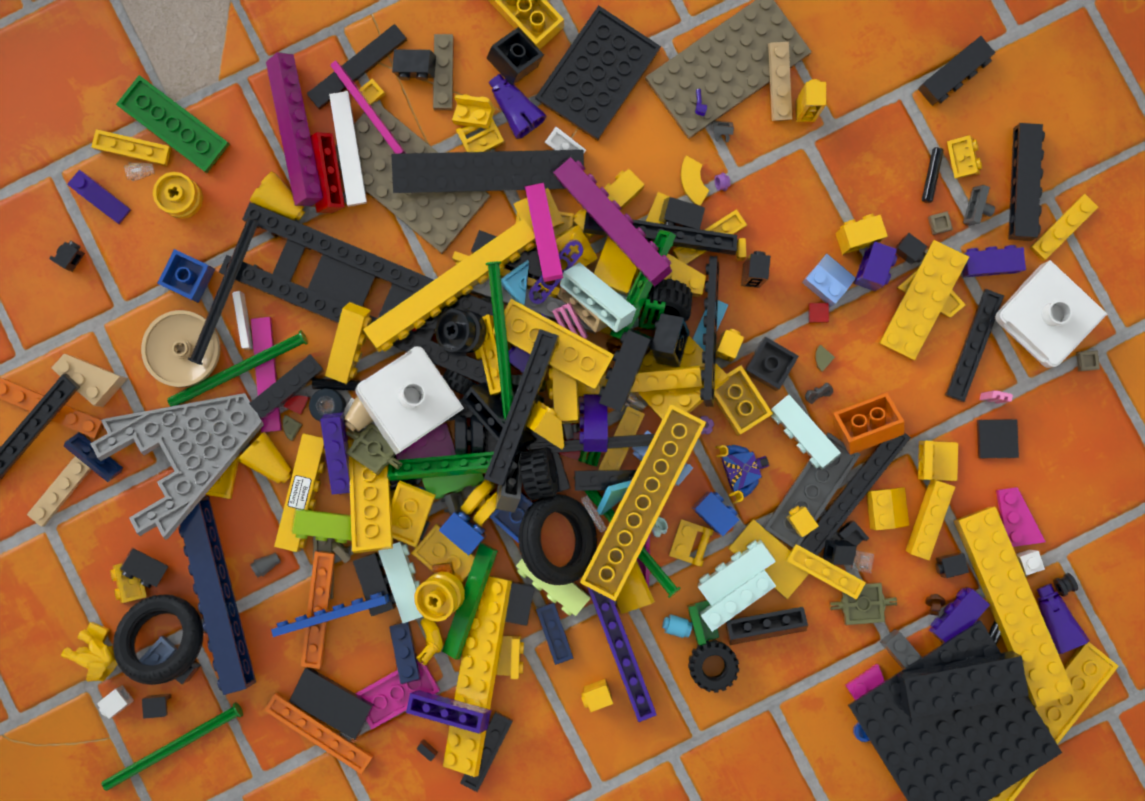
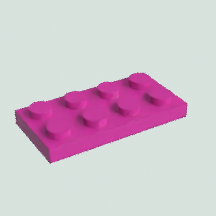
(392, 697)

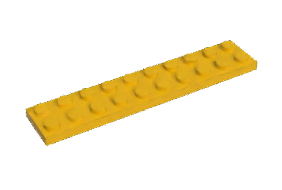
(1087, 673)
(478, 674)

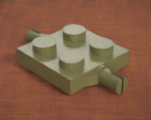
(372, 449)
(868, 606)

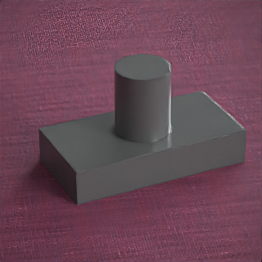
(978, 206)

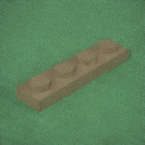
(443, 72)

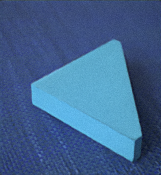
(516, 282)
(612, 496)

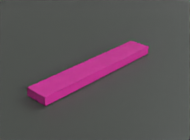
(367, 108)
(544, 232)
(266, 372)

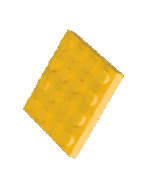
(682, 398)

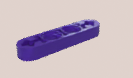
(575, 256)

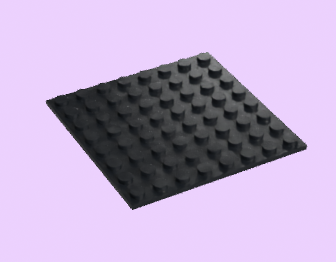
(959, 751)

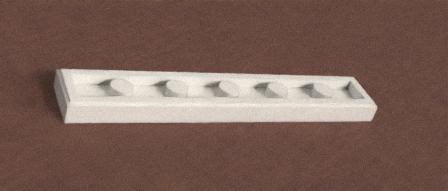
(348, 148)

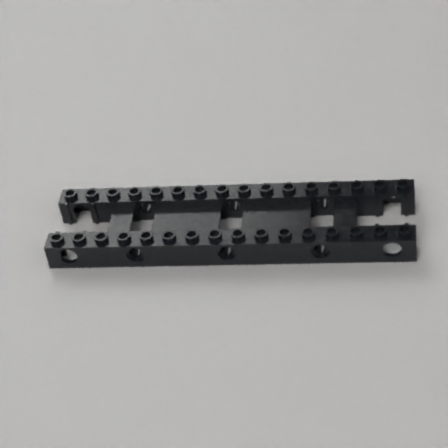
(345, 277)

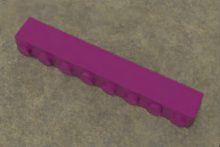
(294, 129)
(613, 222)

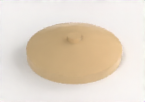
(170, 343)

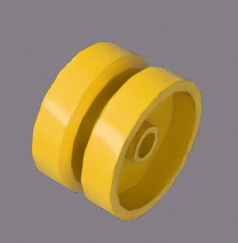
(177, 195)
(481, 499)
(439, 596)

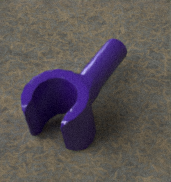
(700, 108)

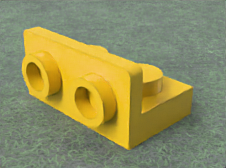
(473, 111)
(964, 157)
(127, 588)

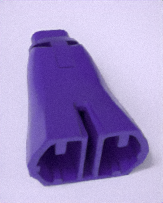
(517, 108)
(1059, 621)

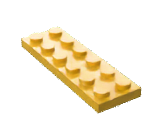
(924, 299)
(572, 353)
(369, 508)

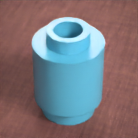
(677, 626)

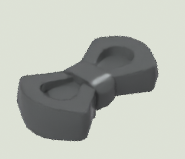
(812, 395)

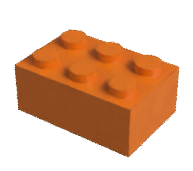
(868, 423)

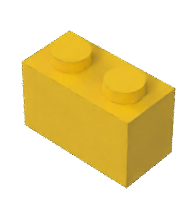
(729, 345)
(597, 695)

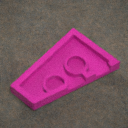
(1017, 518)

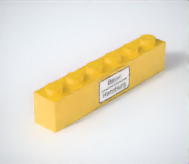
(301, 489)

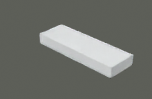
(242, 320)

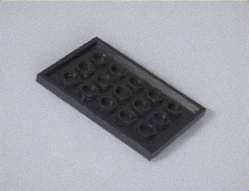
(598, 73)

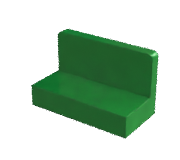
(701, 629)

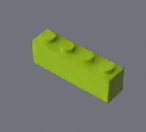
(322, 525)

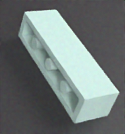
(597, 297)
(805, 432)
(735, 572)
(401, 580)
(737, 600)

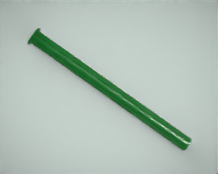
(500, 335)
(238, 369)
(644, 556)
(172, 747)

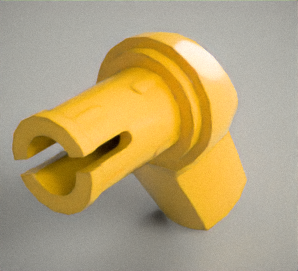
(433, 641)

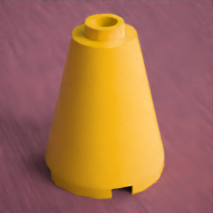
(277, 198)
(266, 459)

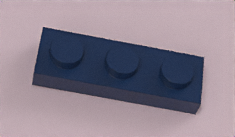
(82, 449)
(554, 633)
(405, 653)

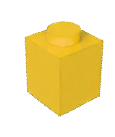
(801, 520)

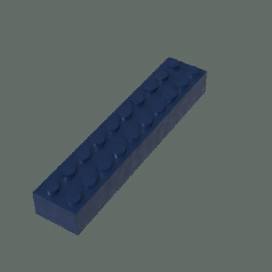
(216, 599)

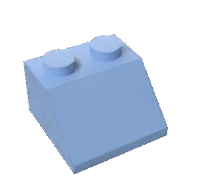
(829, 280)

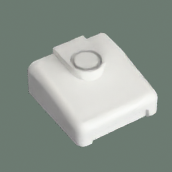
(1049, 315)
(408, 399)

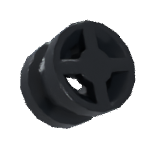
(1065, 584)

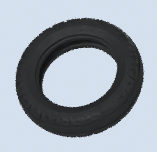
(530, 539)
(133, 621)

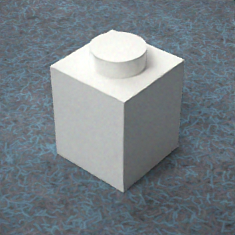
(1030, 561)
(115, 702)

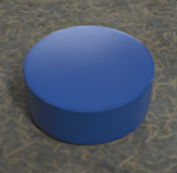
(859, 733)

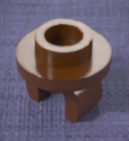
(936, 603)

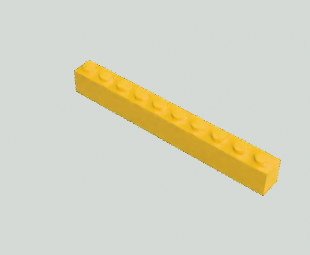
(449, 286)

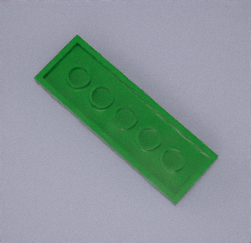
(172, 124)

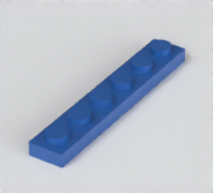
(323, 616)

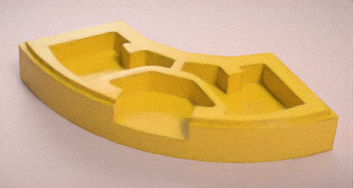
(692, 181)

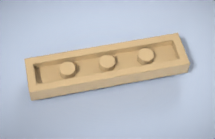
(780, 81)
(59, 492)

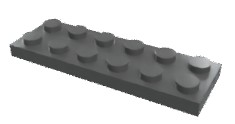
(812, 490)

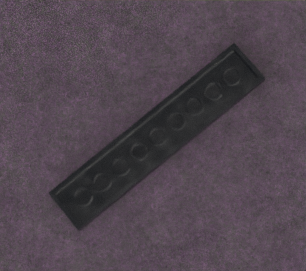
(478, 170)

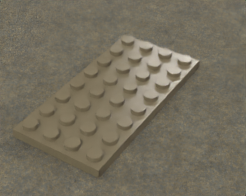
(725, 65)
(432, 215)

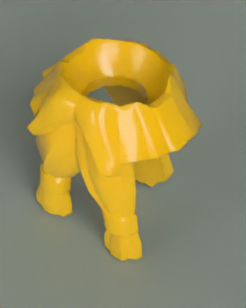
(97, 659)

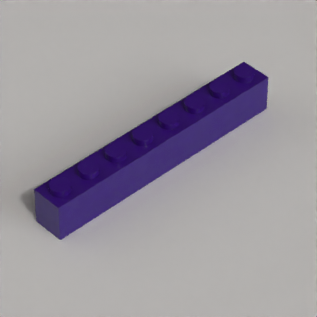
(623, 656)

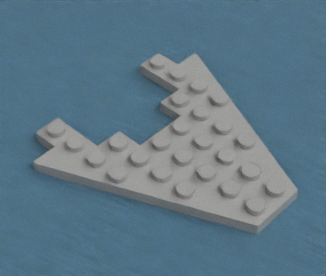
(198, 442)

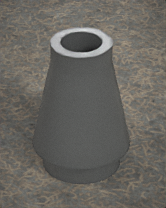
(265, 564)

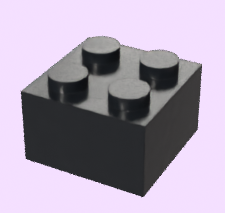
(515, 56)
(669, 340)
(771, 363)

